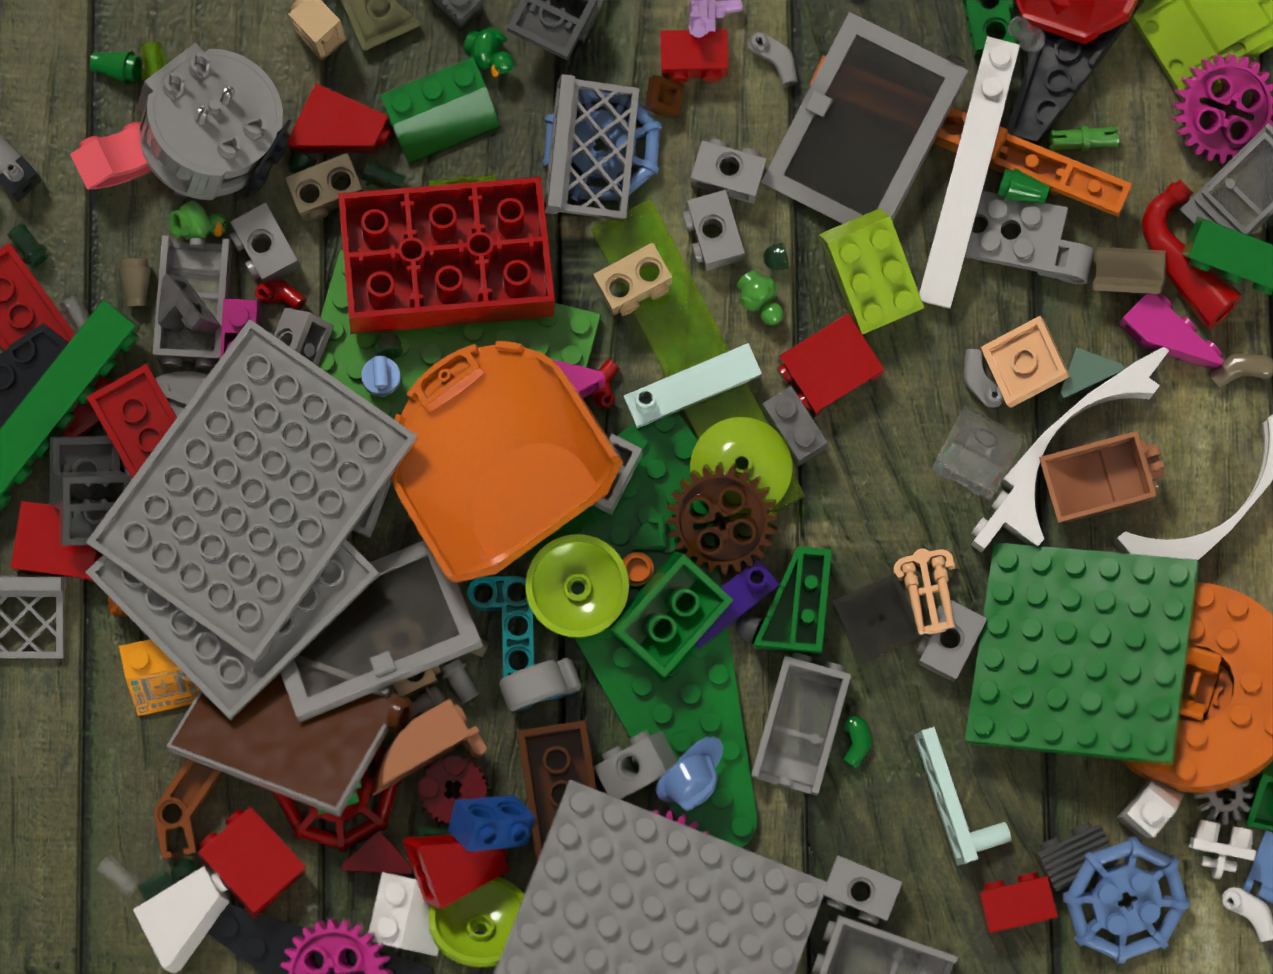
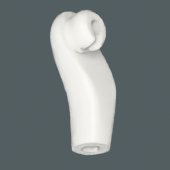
(1251, 908)

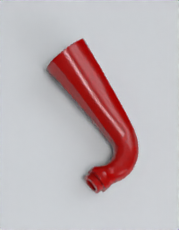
(1203, 291)

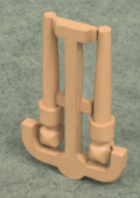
(922, 558)

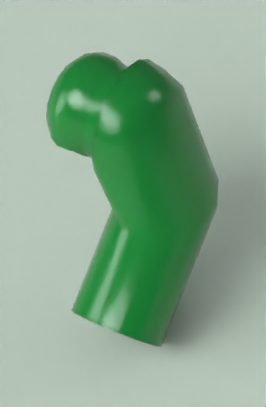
(860, 738)

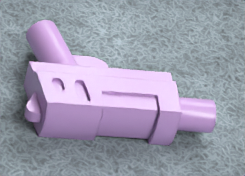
(704, 13)

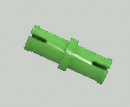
(1083, 138)

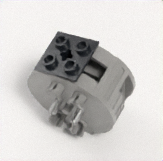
(211, 123)

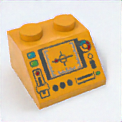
(155, 679)

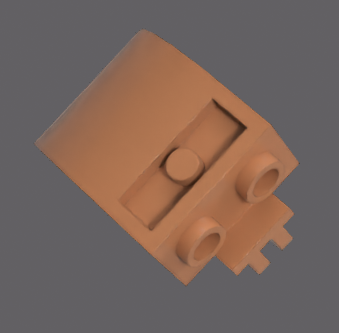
(1102, 476)
(423, 742)

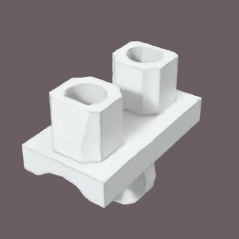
(1206, 840)

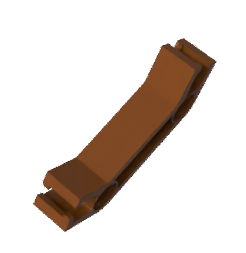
(188, 791)

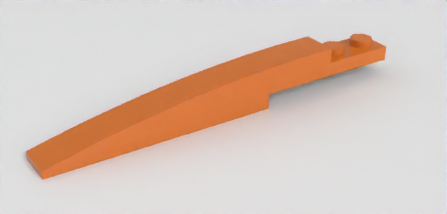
(1060, 172)

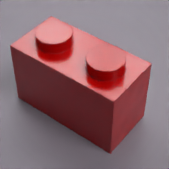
(692, 57)
(1017, 903)

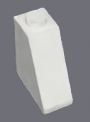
(1150, 809)
(182, 916)

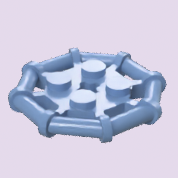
(647, 167)
(1140, 913)

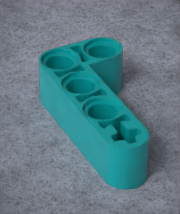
(510, 611)

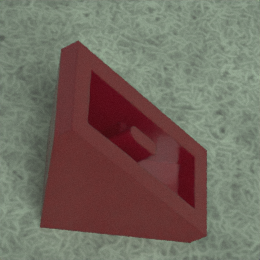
(378, 856)

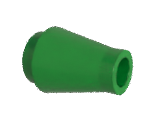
(121, 65)
(1021, 187)

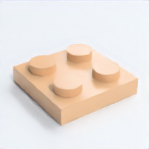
(1025, 361)

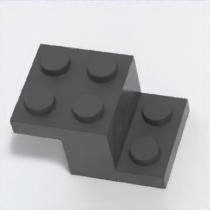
(554, 23)
(84, 484)

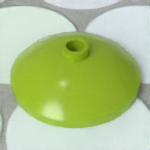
(750, 440)
(572, 561)
(486, 909)

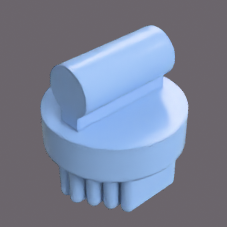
(380, 376)

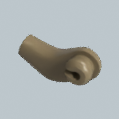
(1240, 366)

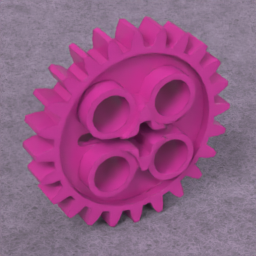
(1235, 79)
(333, 944)

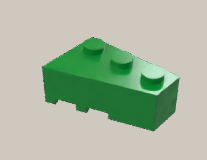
(799, 607)

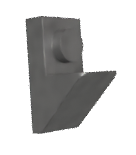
(183, 306)

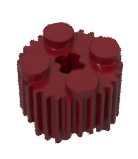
(450, 770)

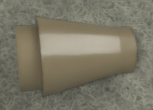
(135, 280)

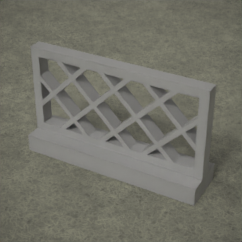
(562, 148)
(34, 586)

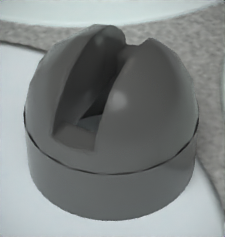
(749, 627)

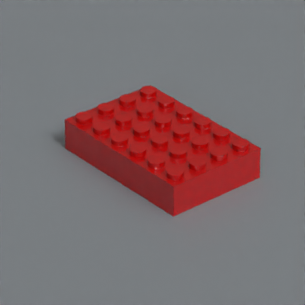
(446, 255)

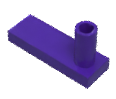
(746, 591)

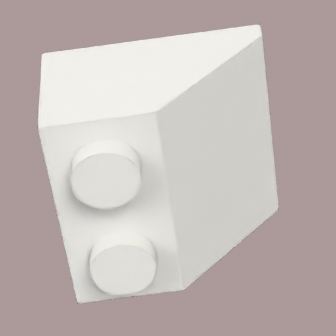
(402, 915)

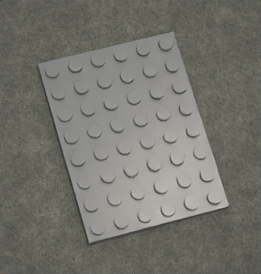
(252, 490)
(654, 898)

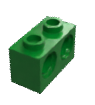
(981, 20)

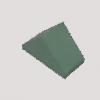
(1086, 373)

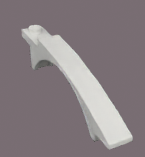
(969, 172)
(1017, 509)
(1199, 545)

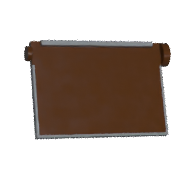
(304, 760)

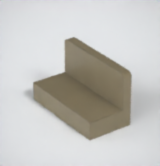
(1130, 270)

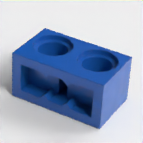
(491, 823)

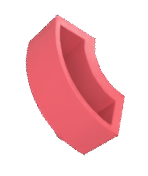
(111, 158)

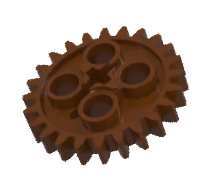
(732, 546)

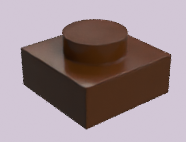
(664, 96)

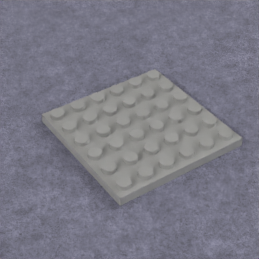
(212, 663)

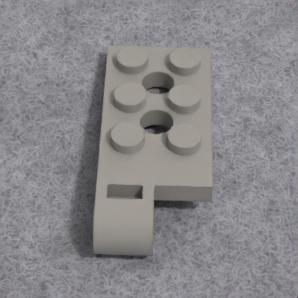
(1037, 246)

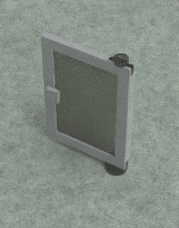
(865, 123)
(388, 633)

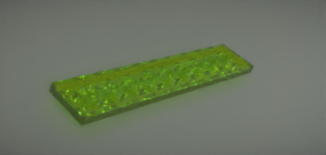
(680, 323)

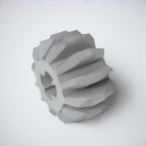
(1232, 805)

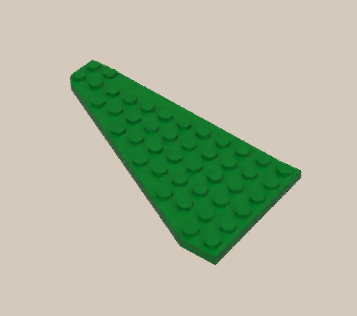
(701, 691)

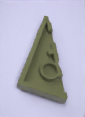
(377, 20)

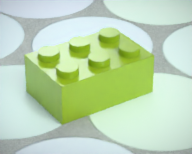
(871, 270)

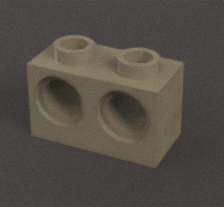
(322, 178)

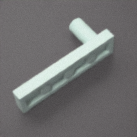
(692, 385)
(963, 843)

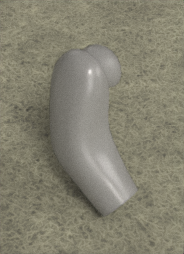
(777, 54)
(977, 380)

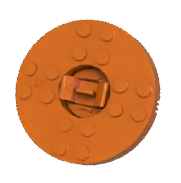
(1225, 698)

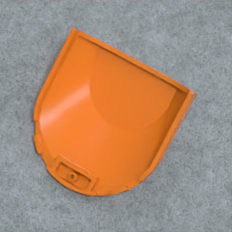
(498, 456)

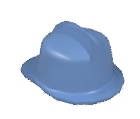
(693, 776)

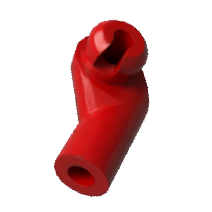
(280, 291)
(603, 397)

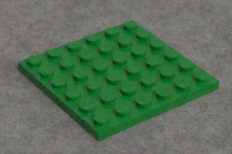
(1083, 653)

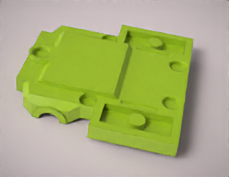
(1192, 30)

